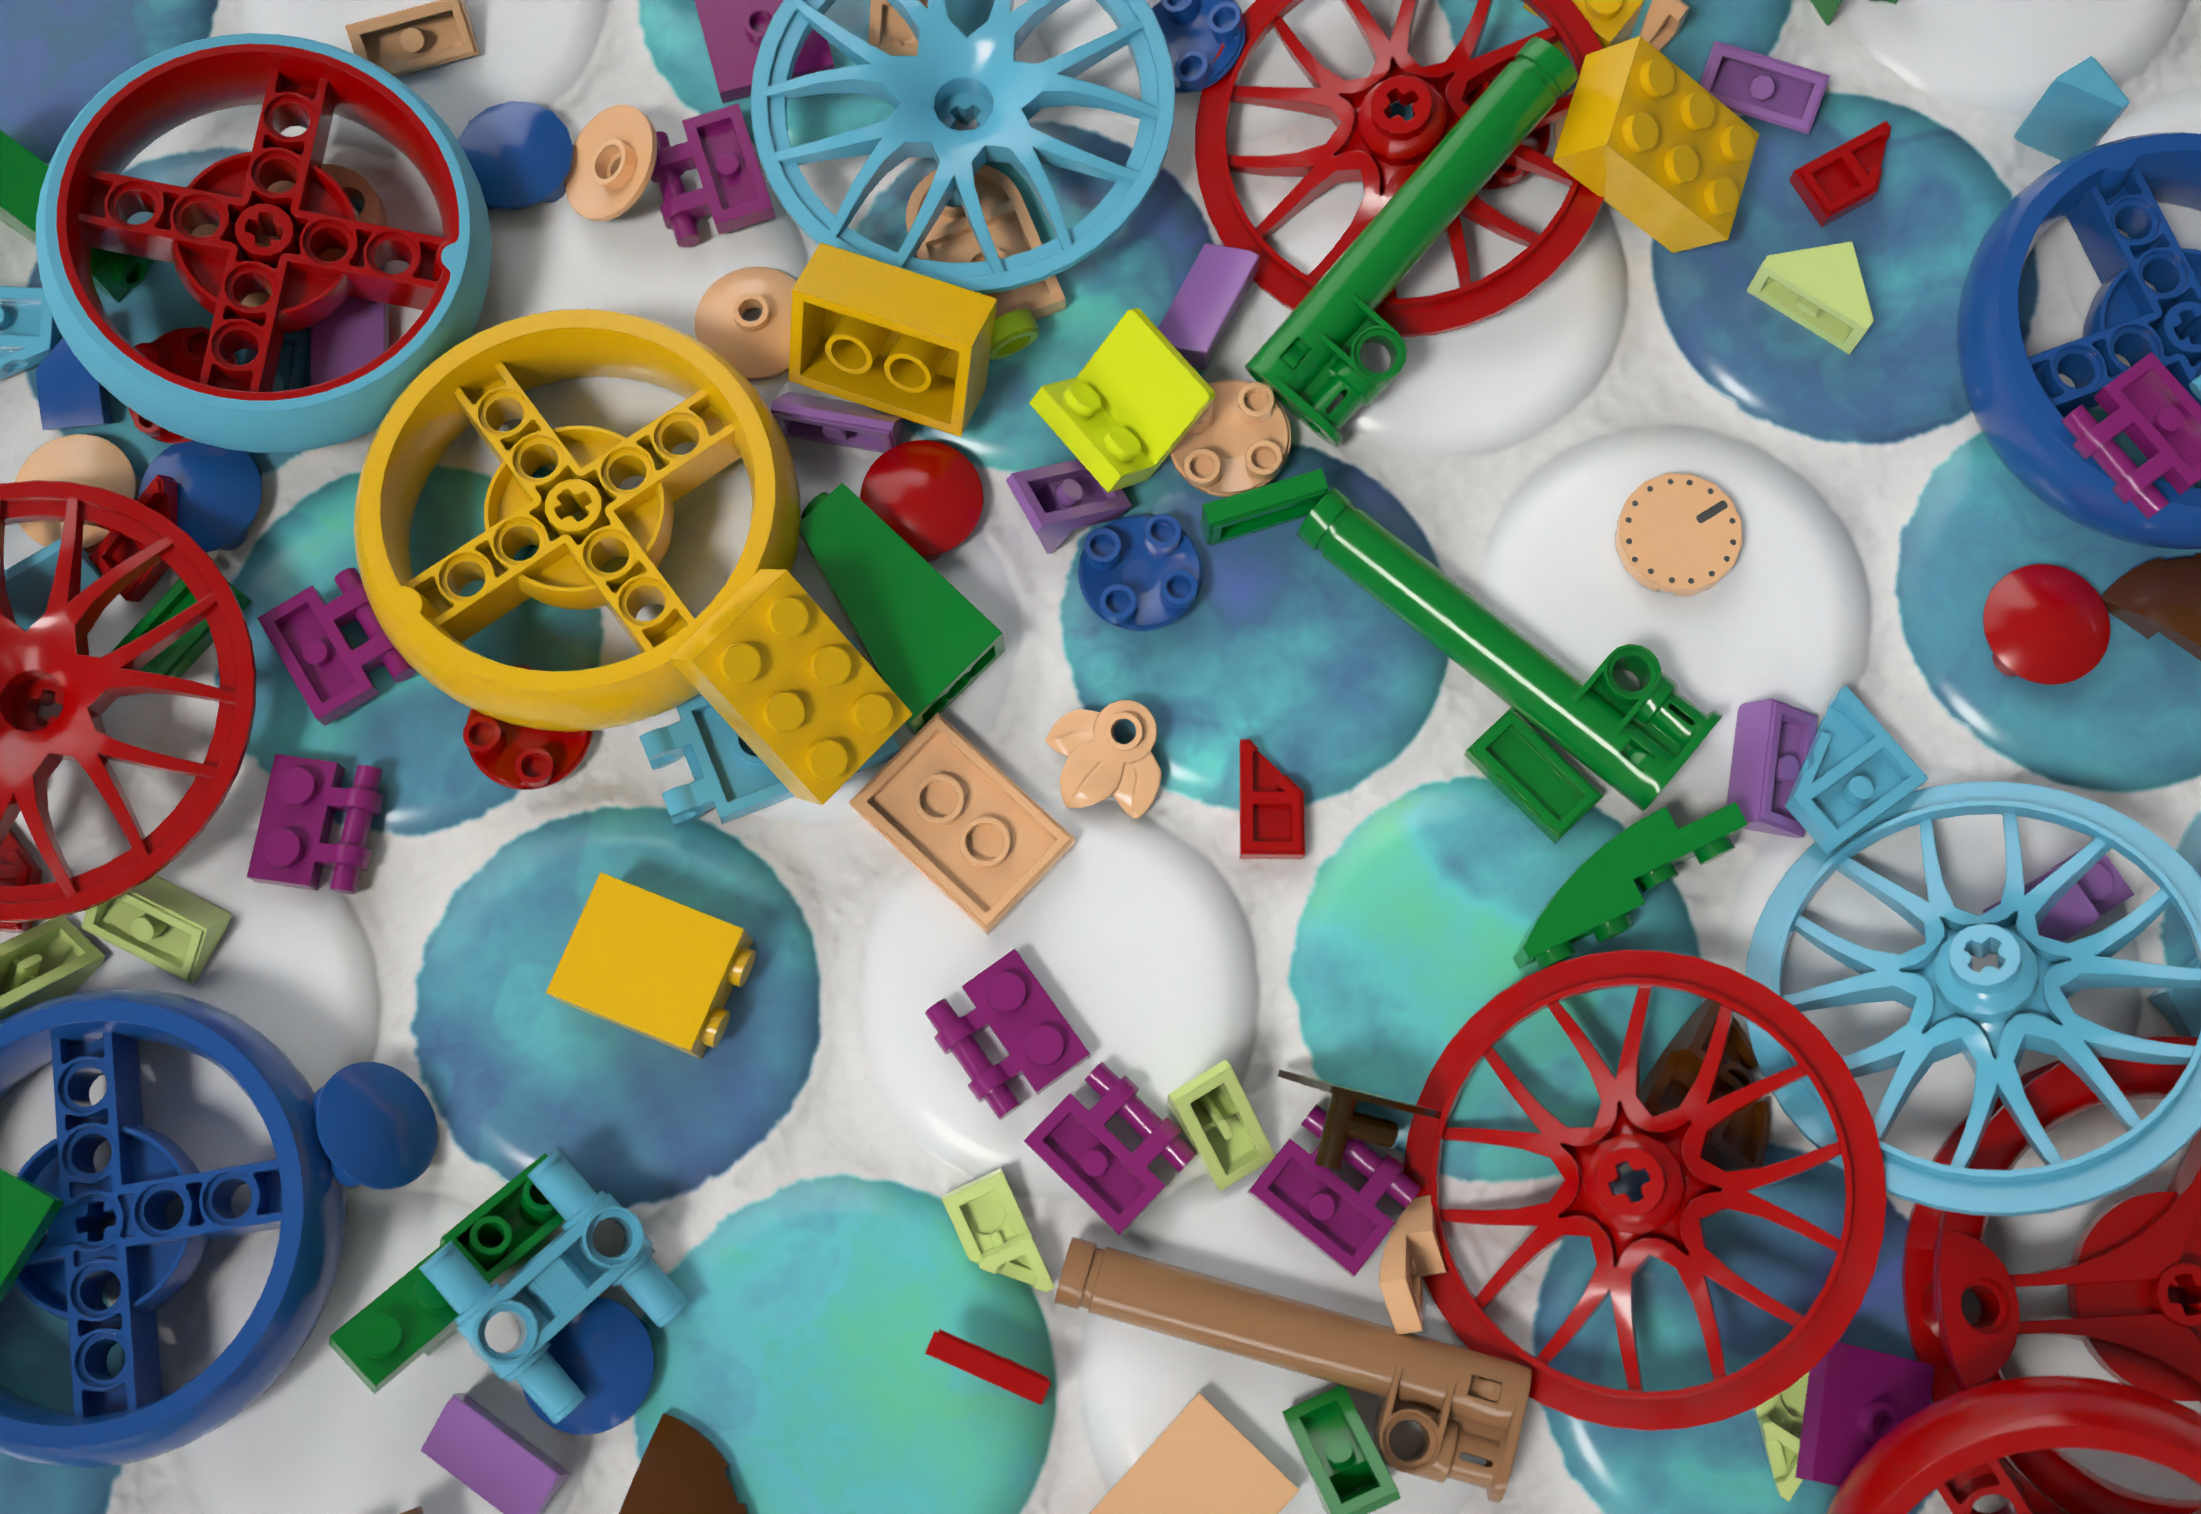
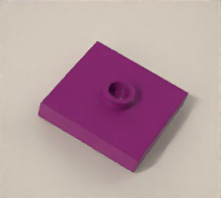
(734, 37)
(1852, 1404)

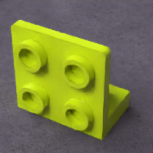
(1126, 404)

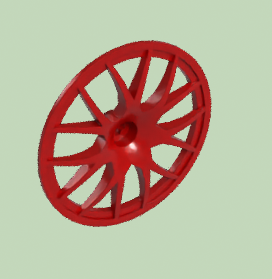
(1387, 152)
(55, 664)
(1675, 1200)

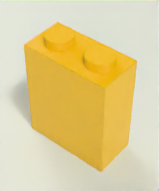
(653, 966)

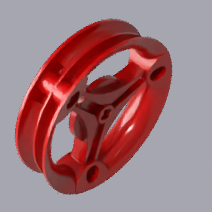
(2112, 1282)

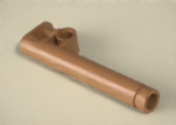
(1451, 1392)

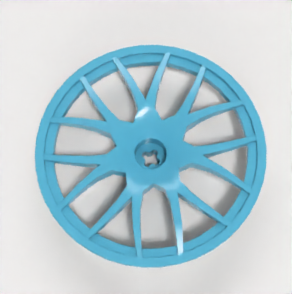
(963, 81)
(1992, 1011)

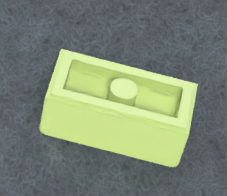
(161, 926)

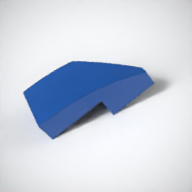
(69, 392)

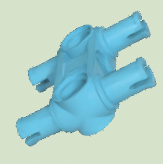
(554, 1286)

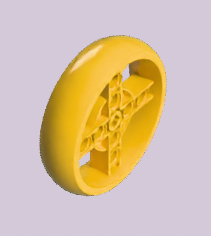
(485, 387)

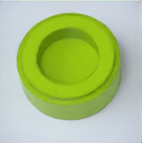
(1013, 333)

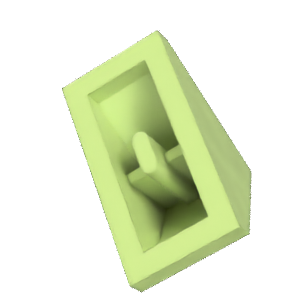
(1819, 291)
(44, 965)
(1220, 1125)

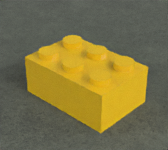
(1656, 146)
(890, 339)
(791, 685)

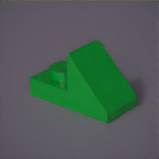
(1340, 1454)

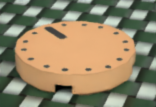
(1678, 534)

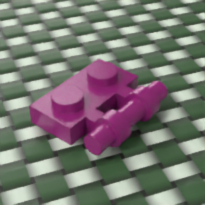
(728, 172)
(2158, 419)
(320, 655)
(299, 819)
(1023, 1021)
(1096, 1162)
(1327, 1209)

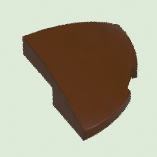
(2161, 599)
(1744, 1137)
(681, 1475)

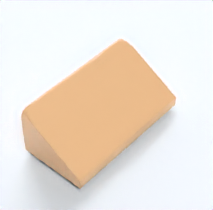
(416, 37)

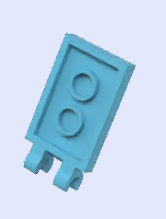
(722, 765)

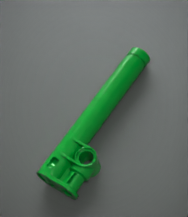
(1320, 341)
(1618, 734)

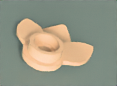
(1101, 764)

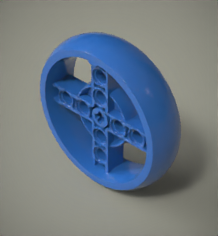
(2022, 397)
(126, 1415)

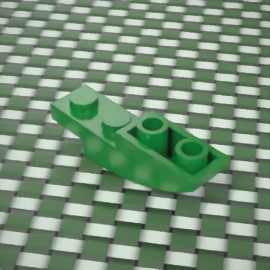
(1604, 887)
(412, 1313)

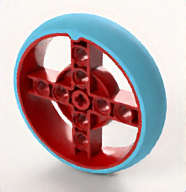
(301, 85)

